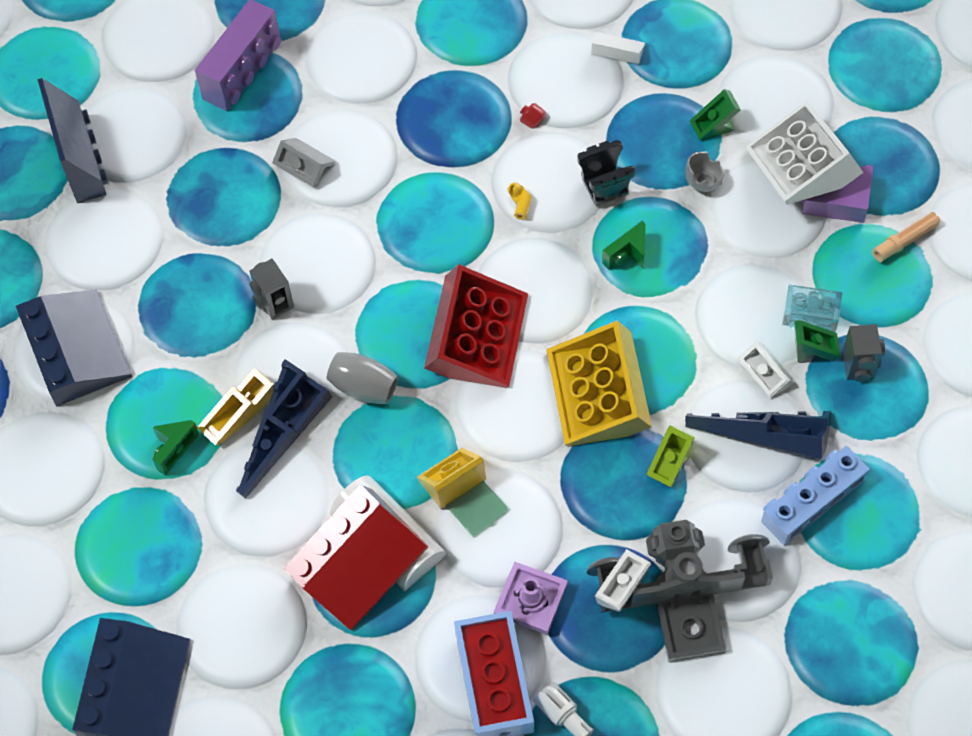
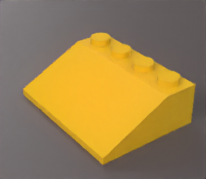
(598, 386)

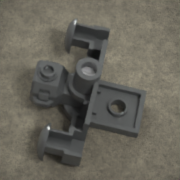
(686, 590)

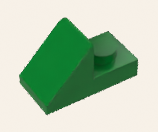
(716, 116)
(629, 244)
(815, 341)
(177, 440)

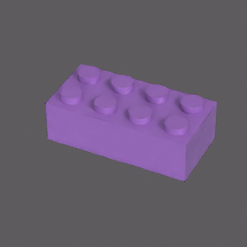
(238, 55)

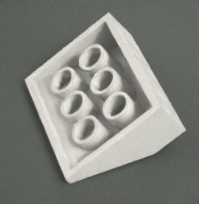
(803, 156)

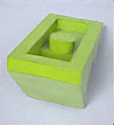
(671, 455)

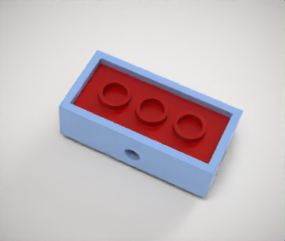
(494, 675)

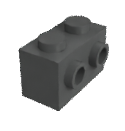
(270, 289)
(862, 352)

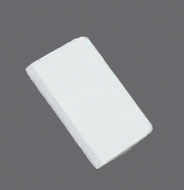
(617, 48)
(765, 369)
(622, 581)

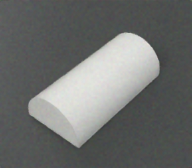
(427, 560)

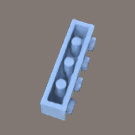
(814, 495)

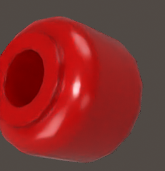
(532, 115)

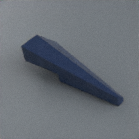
(291, 409)
(782, 431)

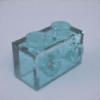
(812, 306)

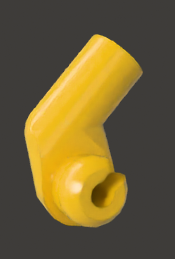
(521, 198)

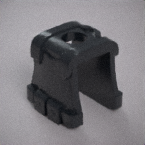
(600, 172)

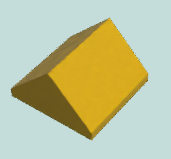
(453, 476)

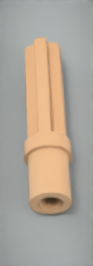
(896, 243)

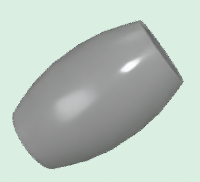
(362, 377)

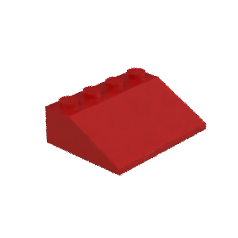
(476, 328)
(356, 557)

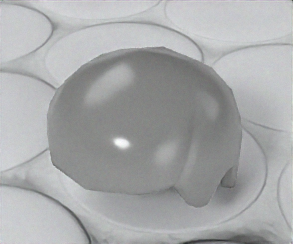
(703, 172)

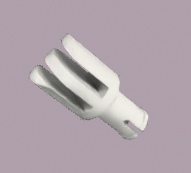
(561, 710)

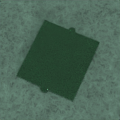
(477, 508)

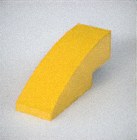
(237, 407)

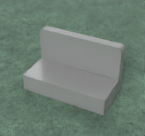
(302, 160)

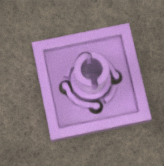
(534, 588)

